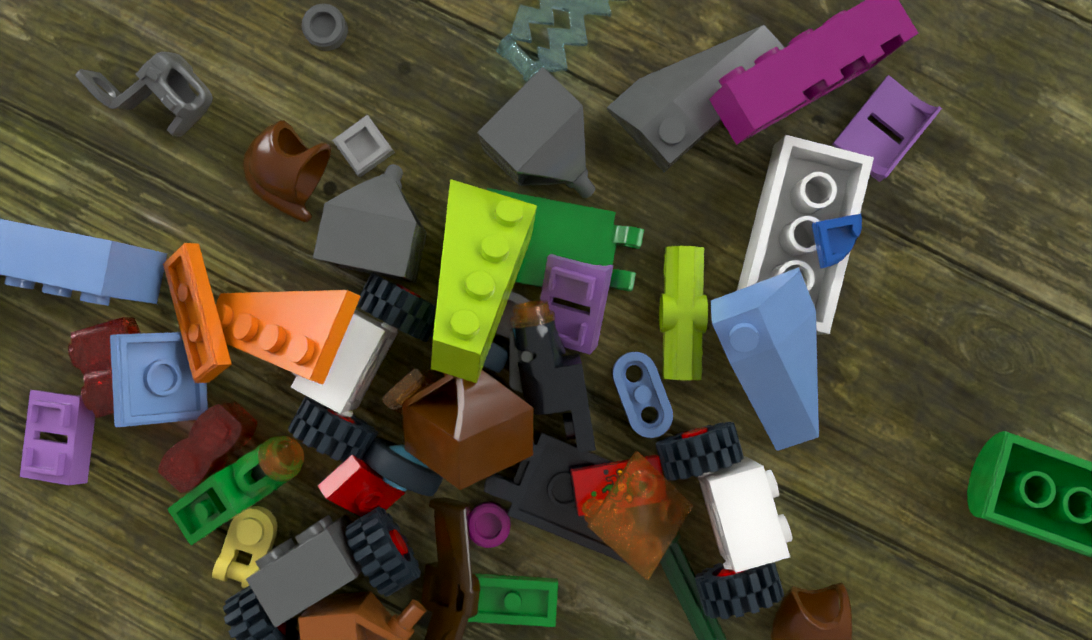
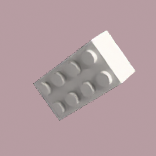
(802, 187)

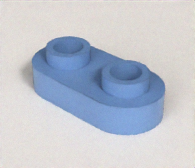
(641, 394)

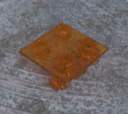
(638, 515)

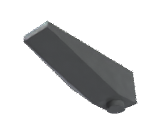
(672, 106)

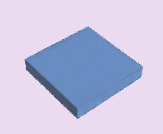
(153, 380)

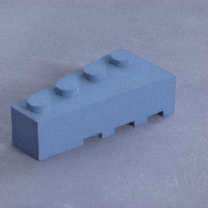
(78, 263)

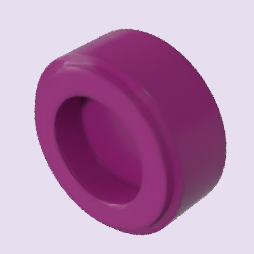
(488, 524)

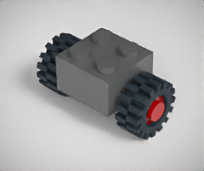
(321, 562)

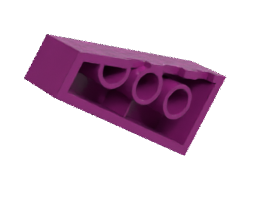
(810, 66)

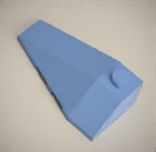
(773, 351)

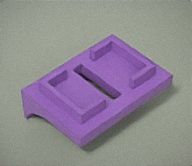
(898, 112)
(579, 284)
(55, 460)

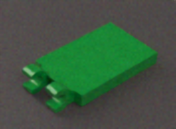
(576, 234)

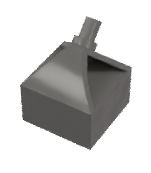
(540, 136)
(372, 230)

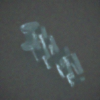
(553, 58)

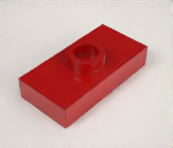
(358, 488)

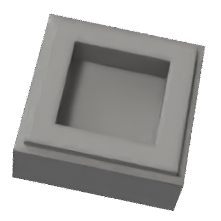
(363, 146)

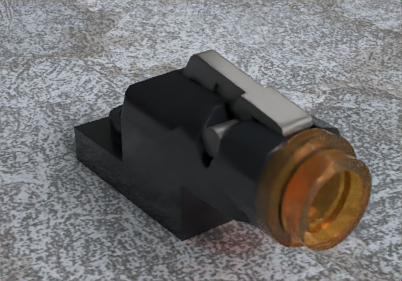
(546, 377)

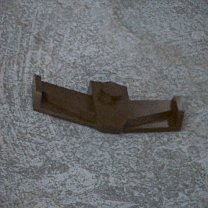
(449, 584)

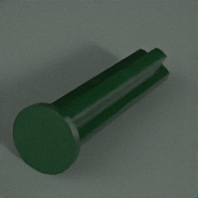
(683, 583)

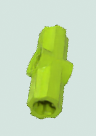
(683, 313)

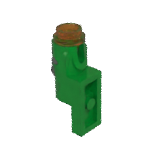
(237, 487)

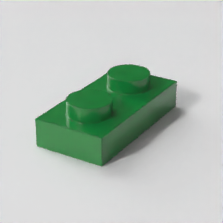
(517, 600)

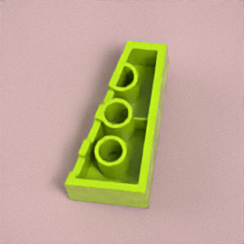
(479, 266)

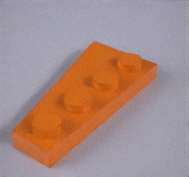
(289, 327)

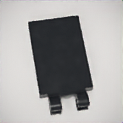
(545, 494)

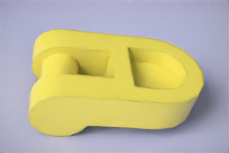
(249, 532)

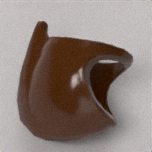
(285, 169)
(814, 615)

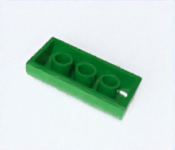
(1033, 491)

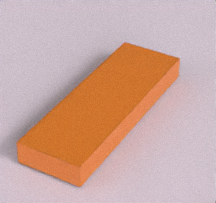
(197, 313)

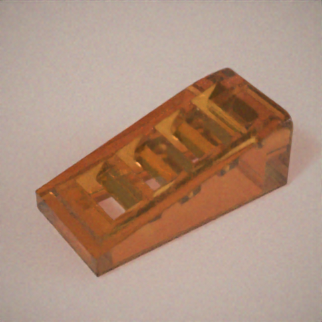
(409, 386)

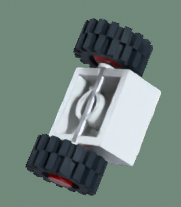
(326, 413)
(741, 516)

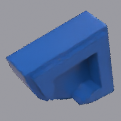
(836, 238)

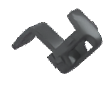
(166, 77)

